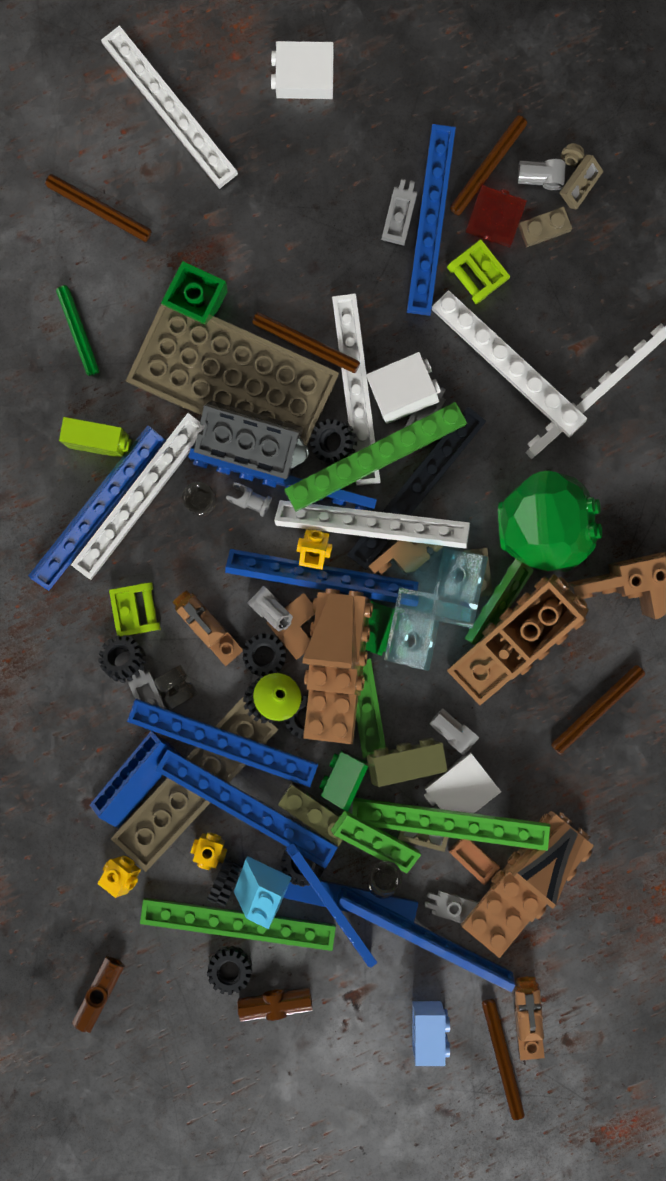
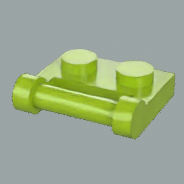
(485, 268)
(126, 609)

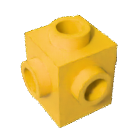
(314, 549)
(215, 844)
(119, 876)

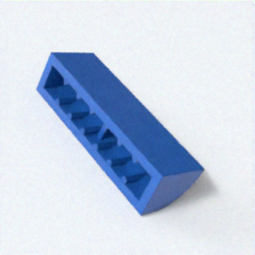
(131, 781)

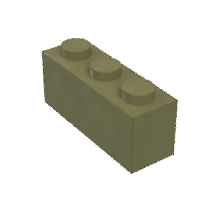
(406, 762)
(310, 811)

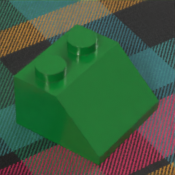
(195, 293)
(344, 779)

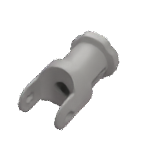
(250, 499)

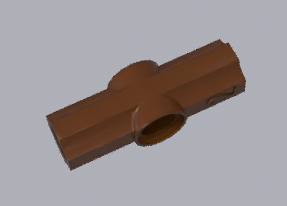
(274, 1004)
(92, 1006)

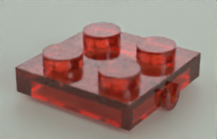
(496, 216)

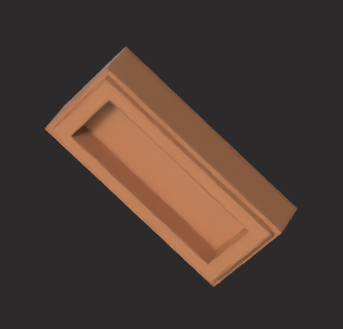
(474, 860)

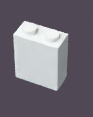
(303, 70)
(403, 387)
(463, 787)

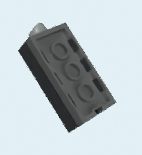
(250, 440)

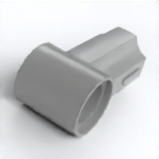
(548, 173)
(268, 607)
(458, 735)

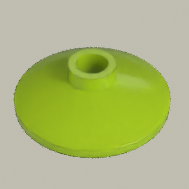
(269, 704)

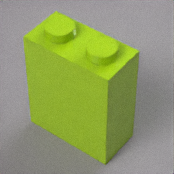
(94, 437)

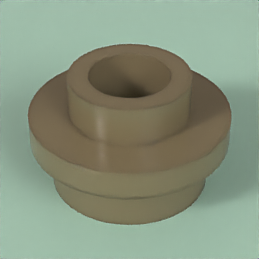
(572, 154)

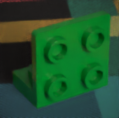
(380, 627)

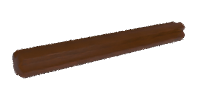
(488, 165)
(98, 207)
(306, 342)
(598, 709)
(503, 1059)

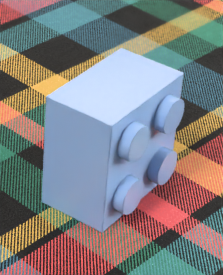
(428, 1033)

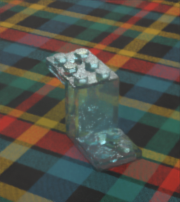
(421, 612)

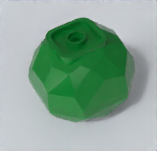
(549, 522)

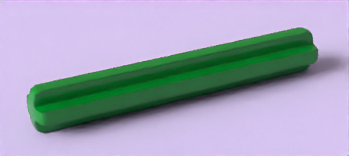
(77, 330)

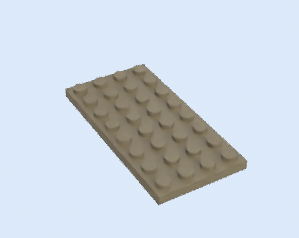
(229, 366)

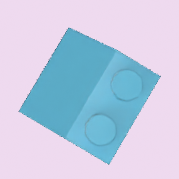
(260, 891)

